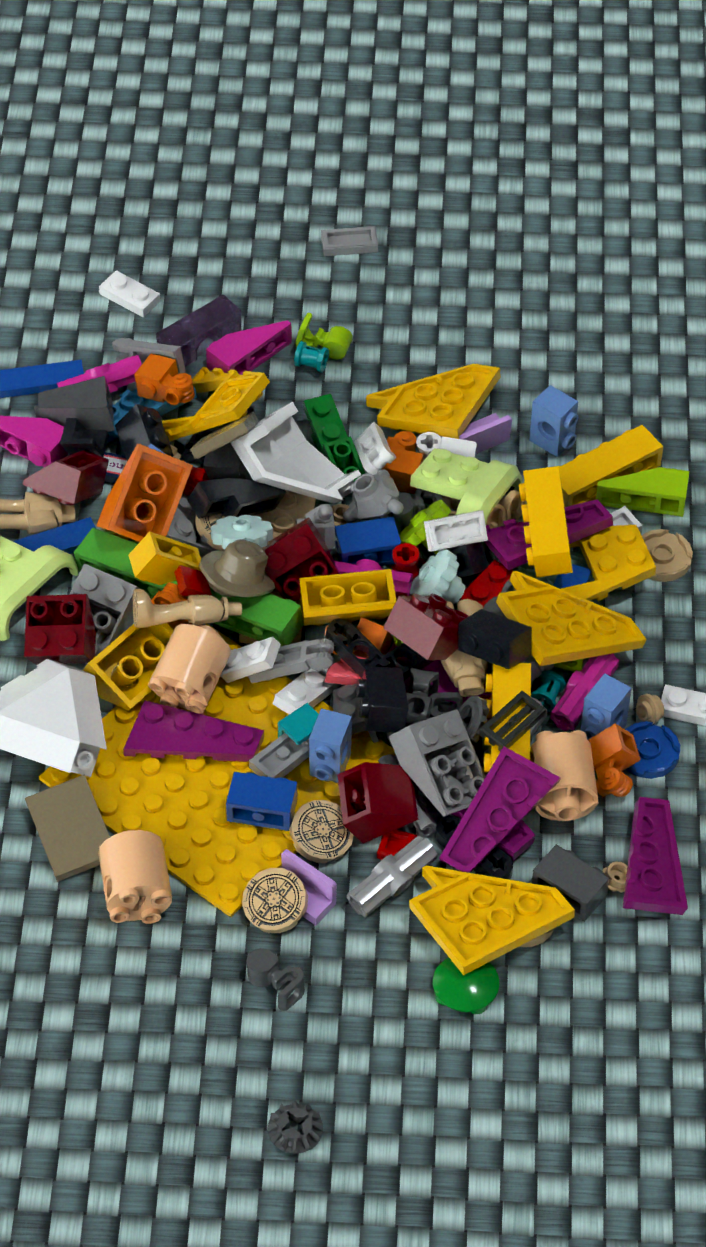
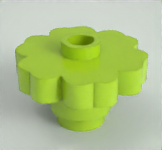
(415, 532)

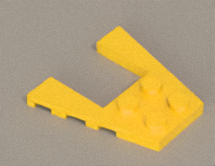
(228, 403)
(616, 560)

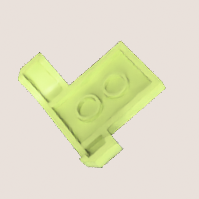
(466, 479)
(24, 573)

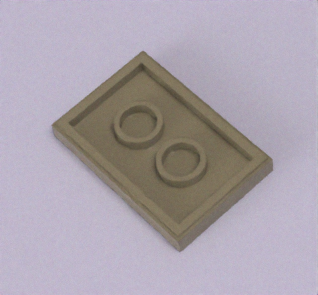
(224, 435)
(68, 826)

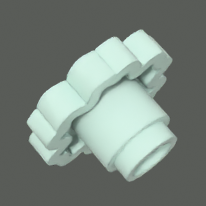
(242, 527)
(439, 577)

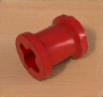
(406, 557)

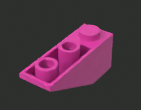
(32, 438)

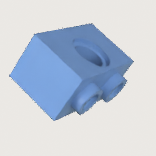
(554, 421)
(605, 706)
(330, 745)

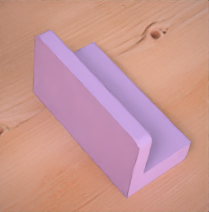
(488, 431)
(319, 887)

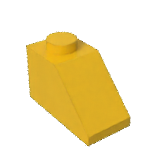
(159, 557)

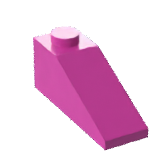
(249, 347)

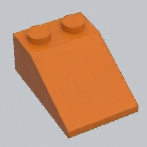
(145, 494)

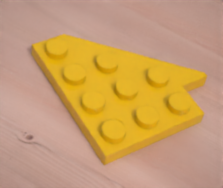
(436, 403)
(566, 624)
(485, 915)

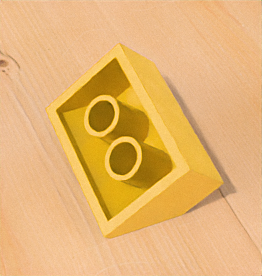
(347, 596)
(128, 664)

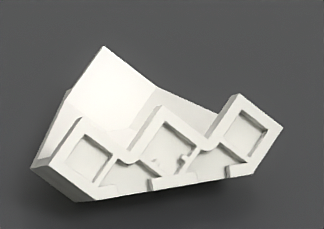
(283, 458)
(53, 717)

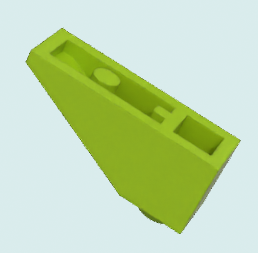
(650, 490)

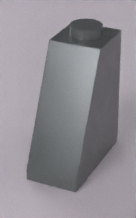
(86, 401)

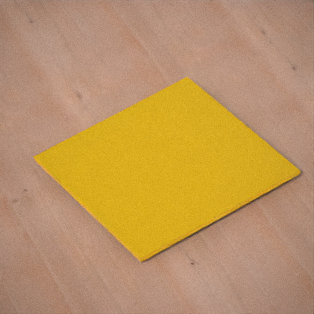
(188, 797)

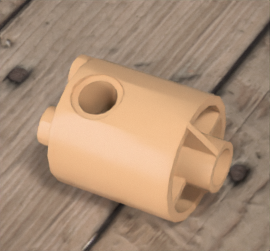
(190, 667)
(570, 759)
(135, 876)

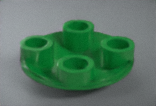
(468, 991)

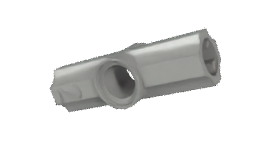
(392, 876)

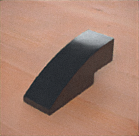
(233, 497)

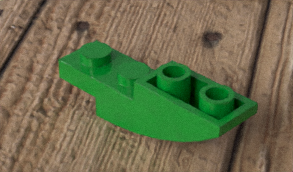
(330, 434)

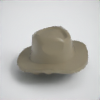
(238, 570)

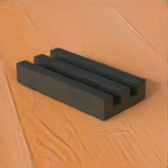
(496, 738)

